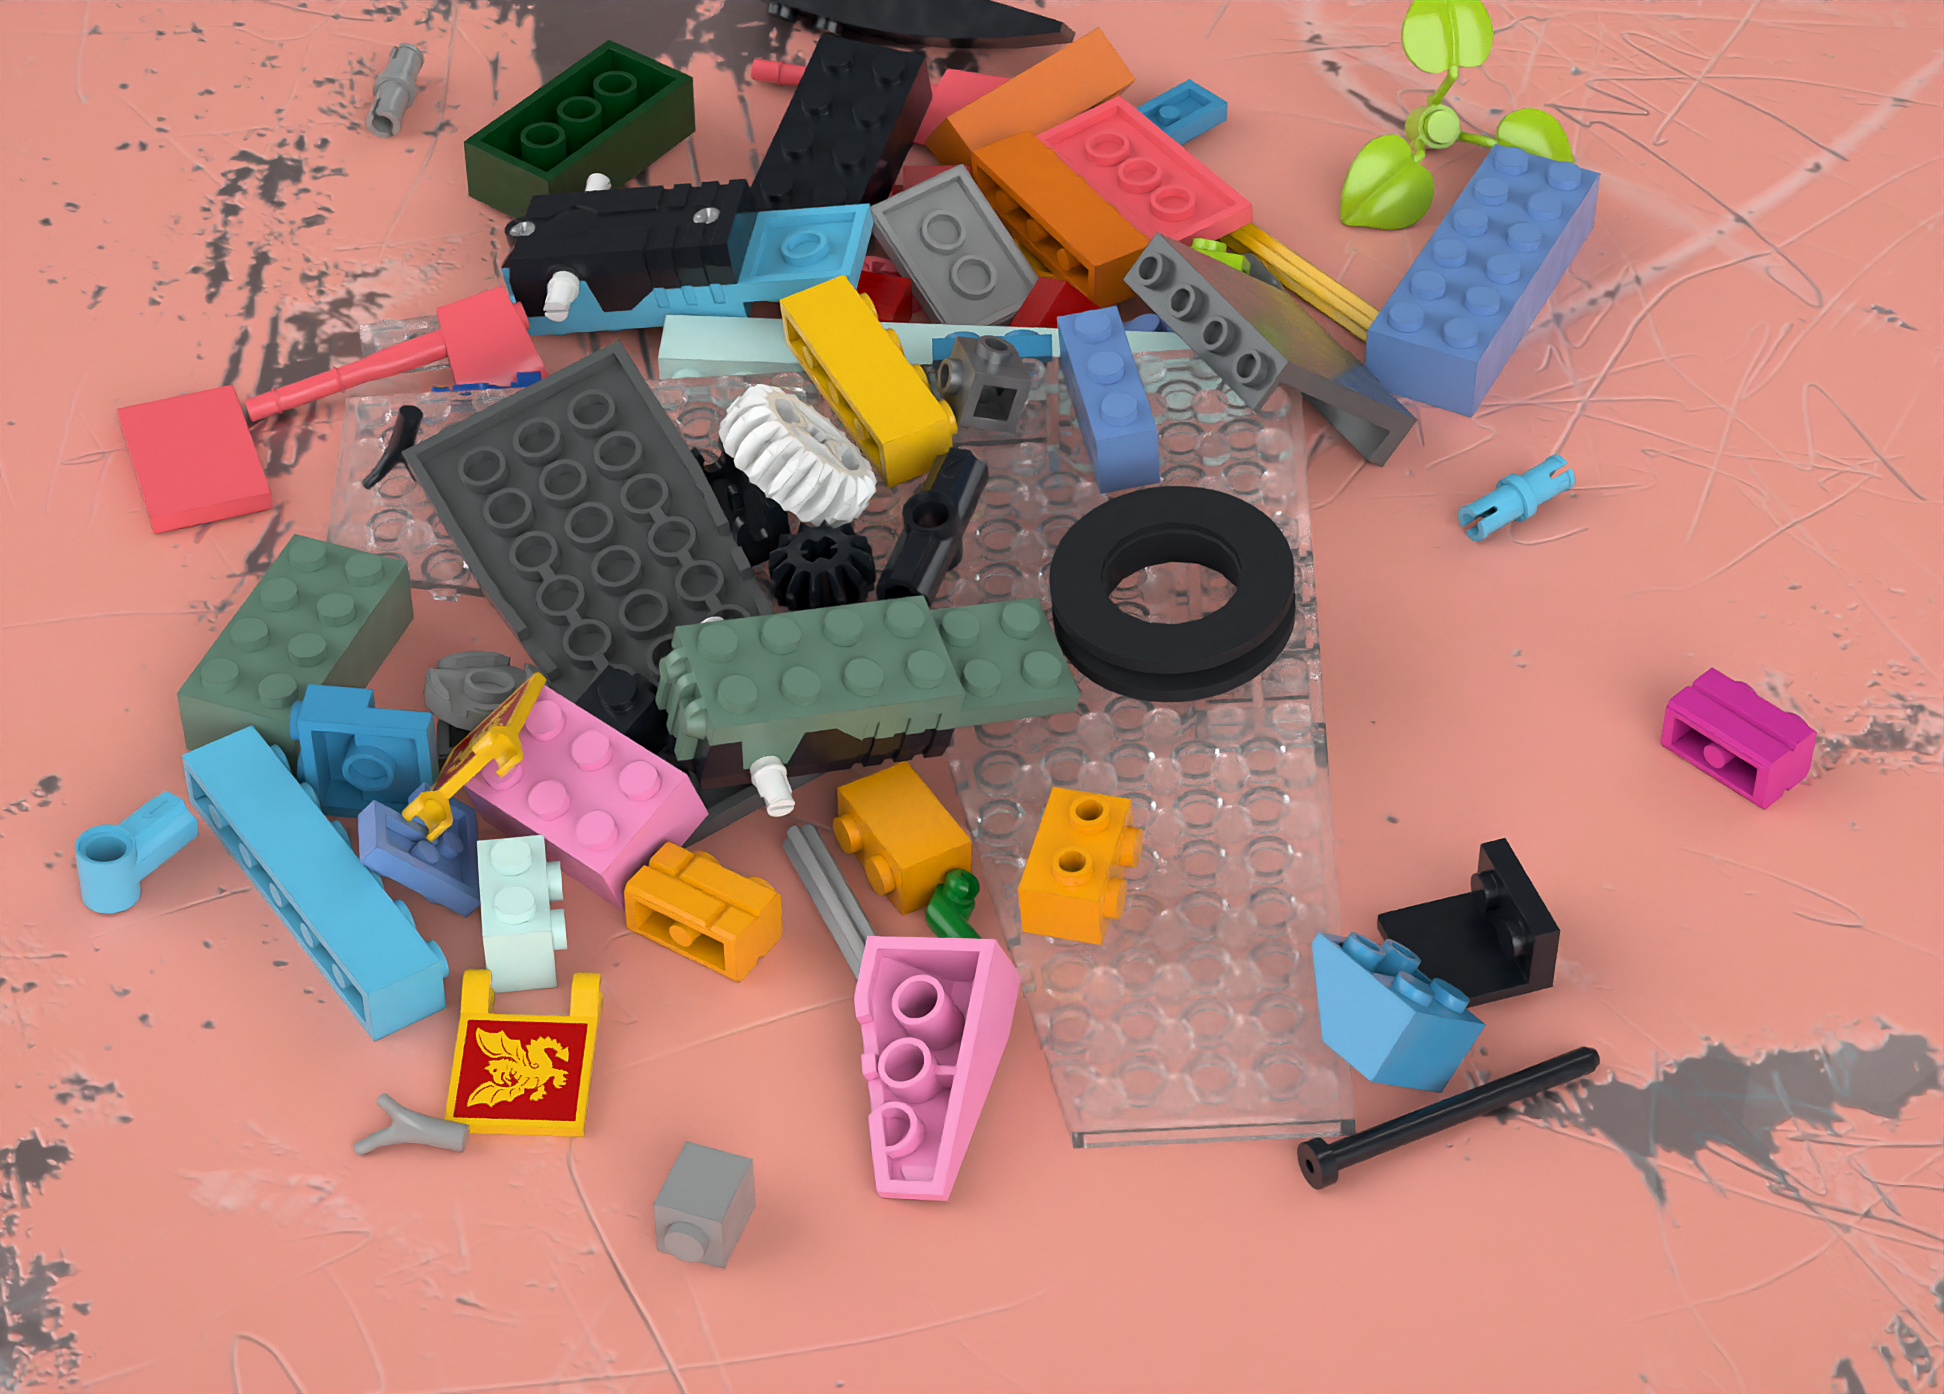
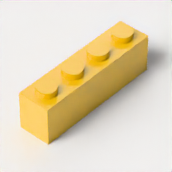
(868, 379)

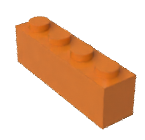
(1036, 99)
(1059, 217)

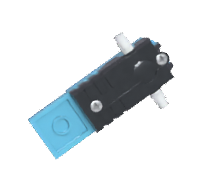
(656, 252)

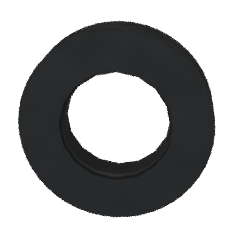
(1183, 658)

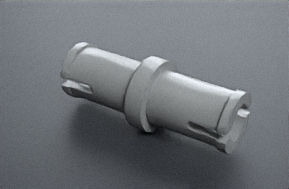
(394, 90)

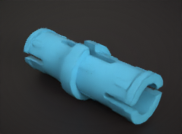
(1516, 497)

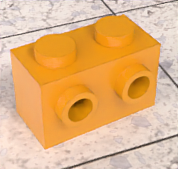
(1079, 866)

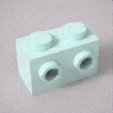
(517, 912)

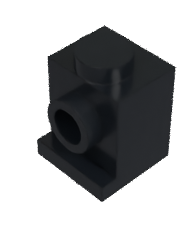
(627, 706)

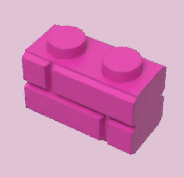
(1738, 737)

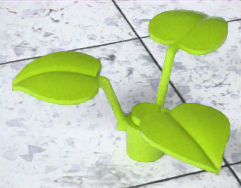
(1385, 179)

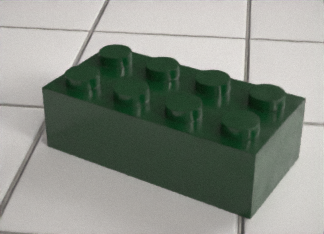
(598, 116)

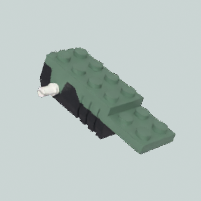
(851, 687)

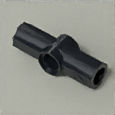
(934, 527)

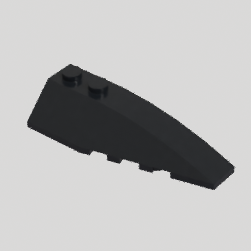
(929, 22)

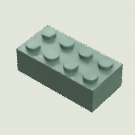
(310, 620)

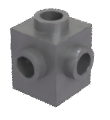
(984, 383)

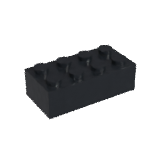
(845, 128)

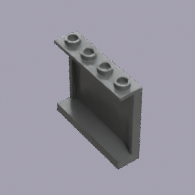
(1263, 338)

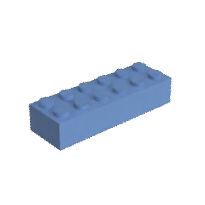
(1482, 279)

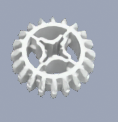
(797, 456)

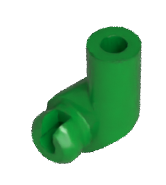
(953, 905)

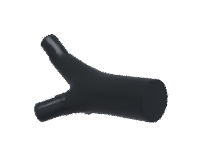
(402, 438)

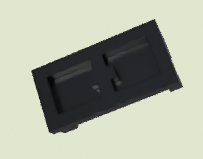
(751, 516)

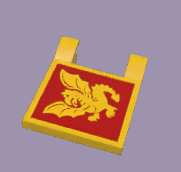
(492, 738)
(520, 1068)

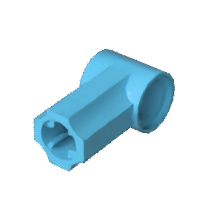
(119, 856)

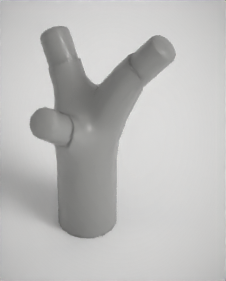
(414, 1128)

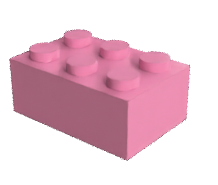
(590, 795)

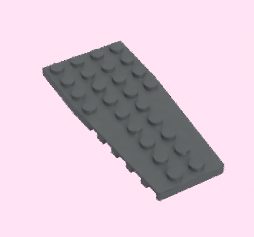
(592, 533)

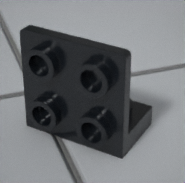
(1487, 940)

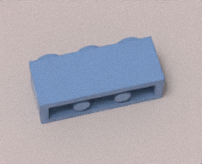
(1109, 400)

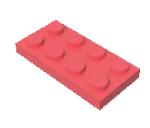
(1147, 174)

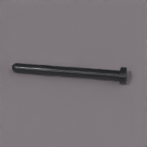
(1323, 1161)

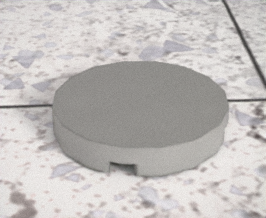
(472, 686)

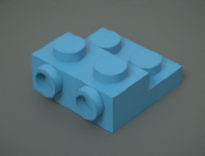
(361, 751)

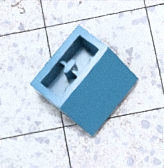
(1390, 1014)

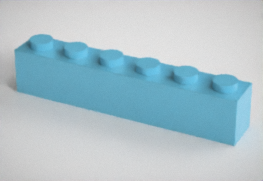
(316, 882)

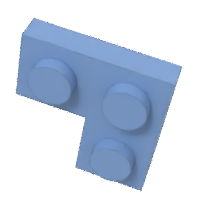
(438, 870)

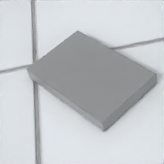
(954, 251)

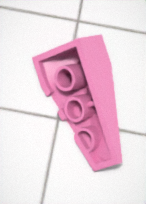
(931, 1044)

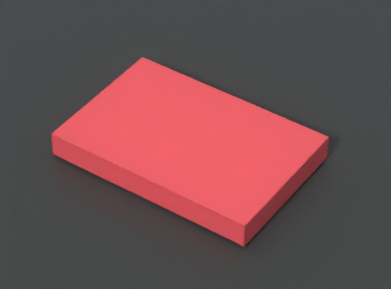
(194, 459)

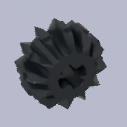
(821, 568)

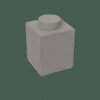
(704, 1205)

